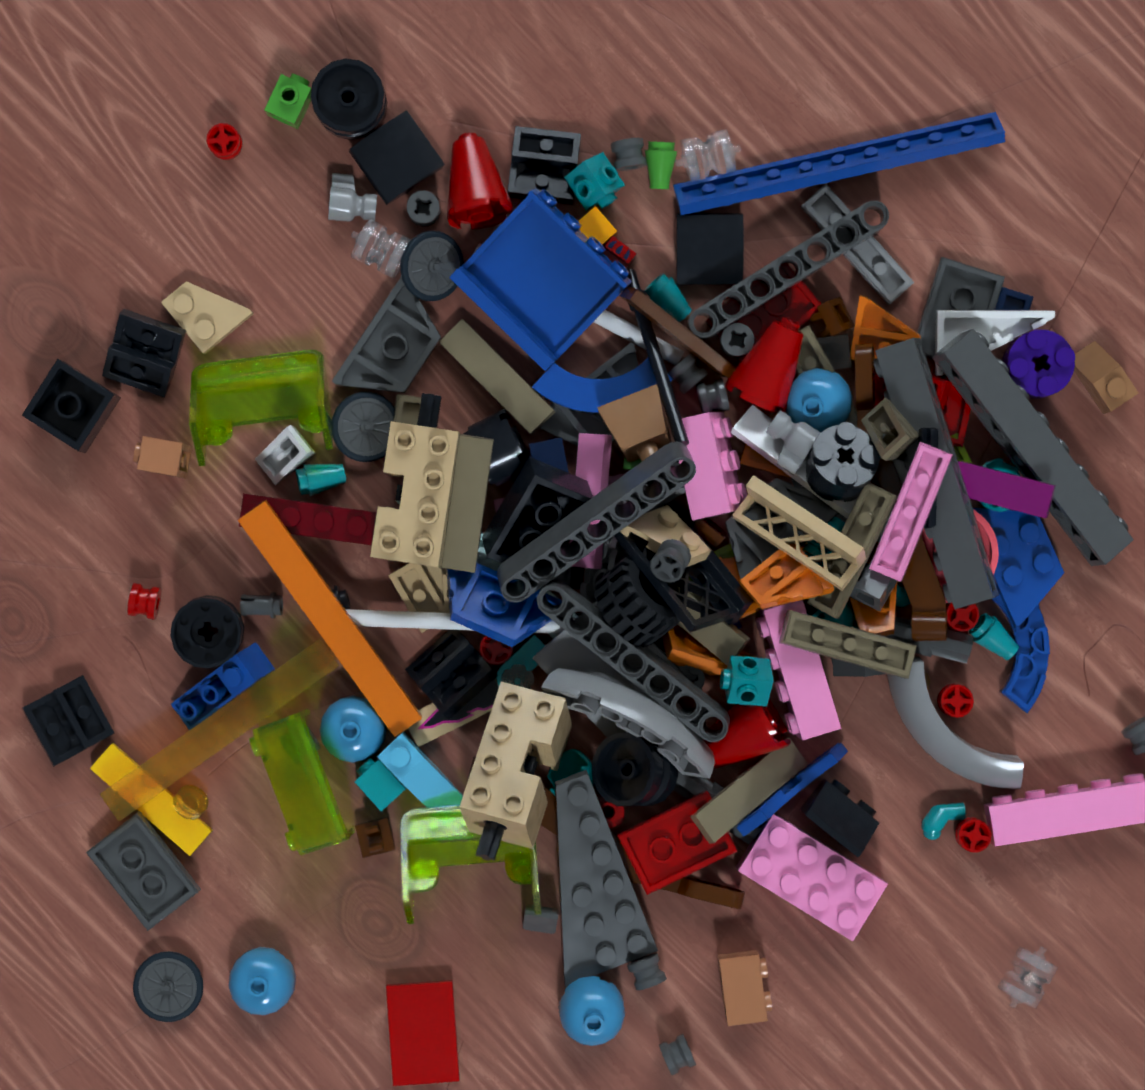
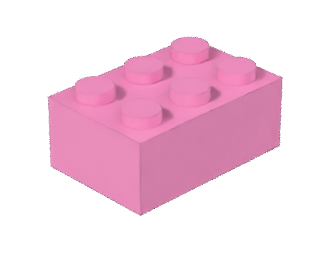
(715, 485)

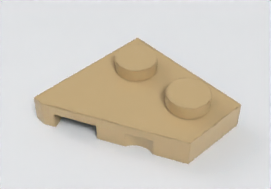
(205, 315)
(665, 525)
(422, 588)

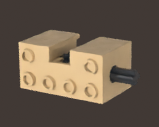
(427, 463)
(502, 792)

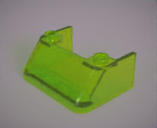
(258, 392)
(300, 784)
(441, 838)

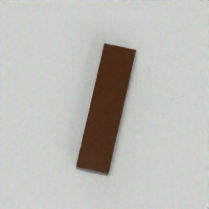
(677, 331)

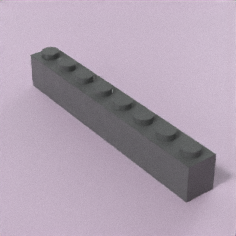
(1032, 446)
(956, 532)

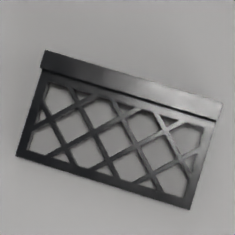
(709, 578)

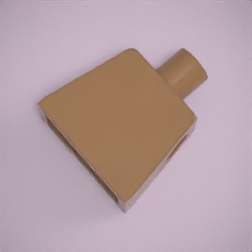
(637, 423)

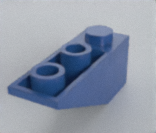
(223, 685)

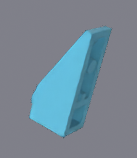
(419, 773)

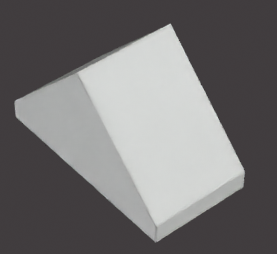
(284, 454)

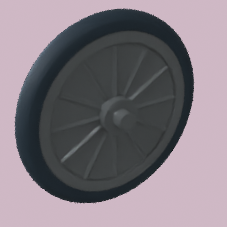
(429, 264)
(363, 426)
(168, 986)

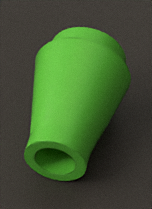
(660, 163)

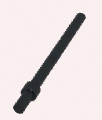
(659, 369)

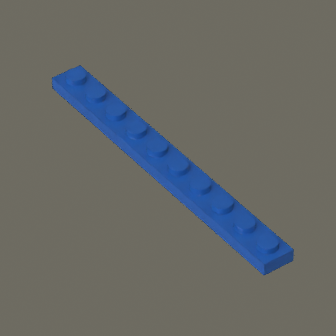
(839, 163)

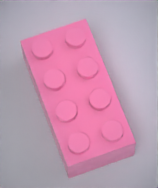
(801, 678)
(812, 876)

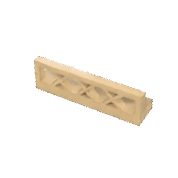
(807, 523)

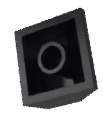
(841, 817)

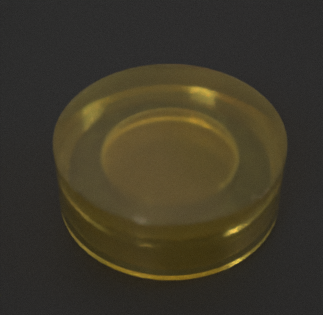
(190, 802)

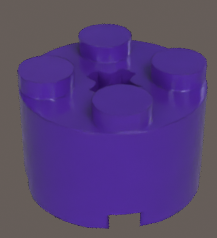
(1056, 359)

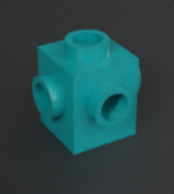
(595, 182)
(747, 680)

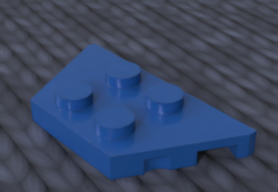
(1025, 563)
(479, 605)

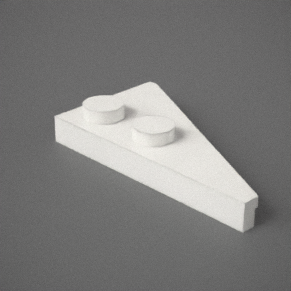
(995, 325)

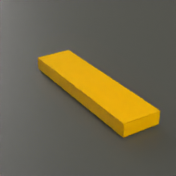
(160, 811)

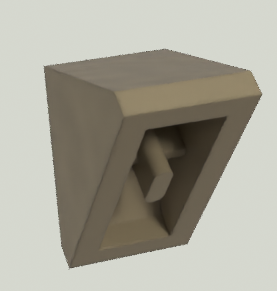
(889, 430)

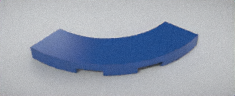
(588, 394)
(1029, 661)
(791, 788)

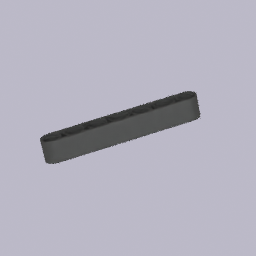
(799, 259)
(600, 507)
(639, 676)

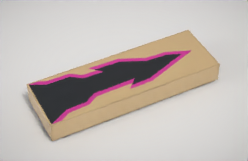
(435, 724)

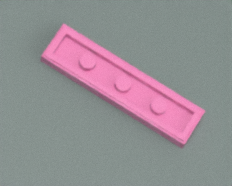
(593, 466)
(911, 511)

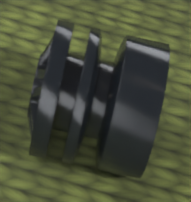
(193, 645)

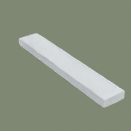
(752, 431)

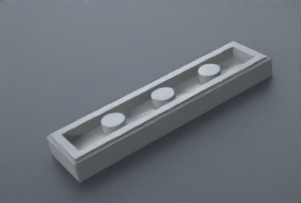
(868, 257)

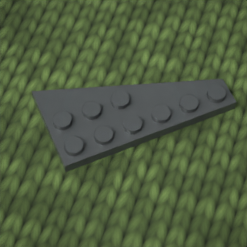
(597, 900)

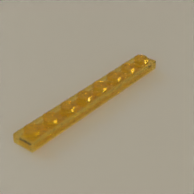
(219, 730)

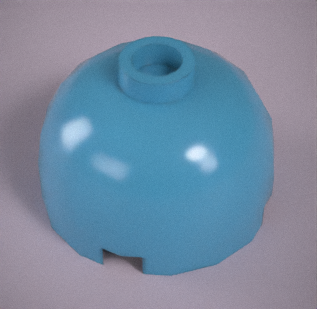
(819, 399)
(352, 729)
(262, 981)
(591, 1011)

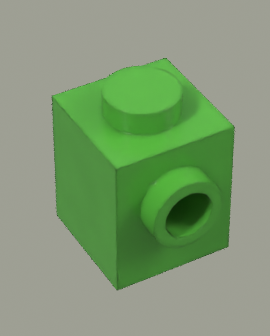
(289, 100)

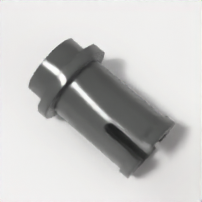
(261, 605)

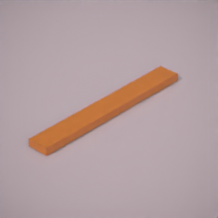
(330, 618)

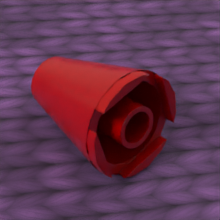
(475, 186)
(769, 366)
(750, 734)

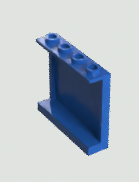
(541, 278)

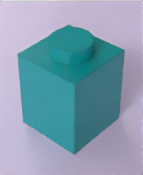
(378, 783)

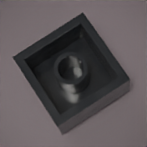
(71, 406)

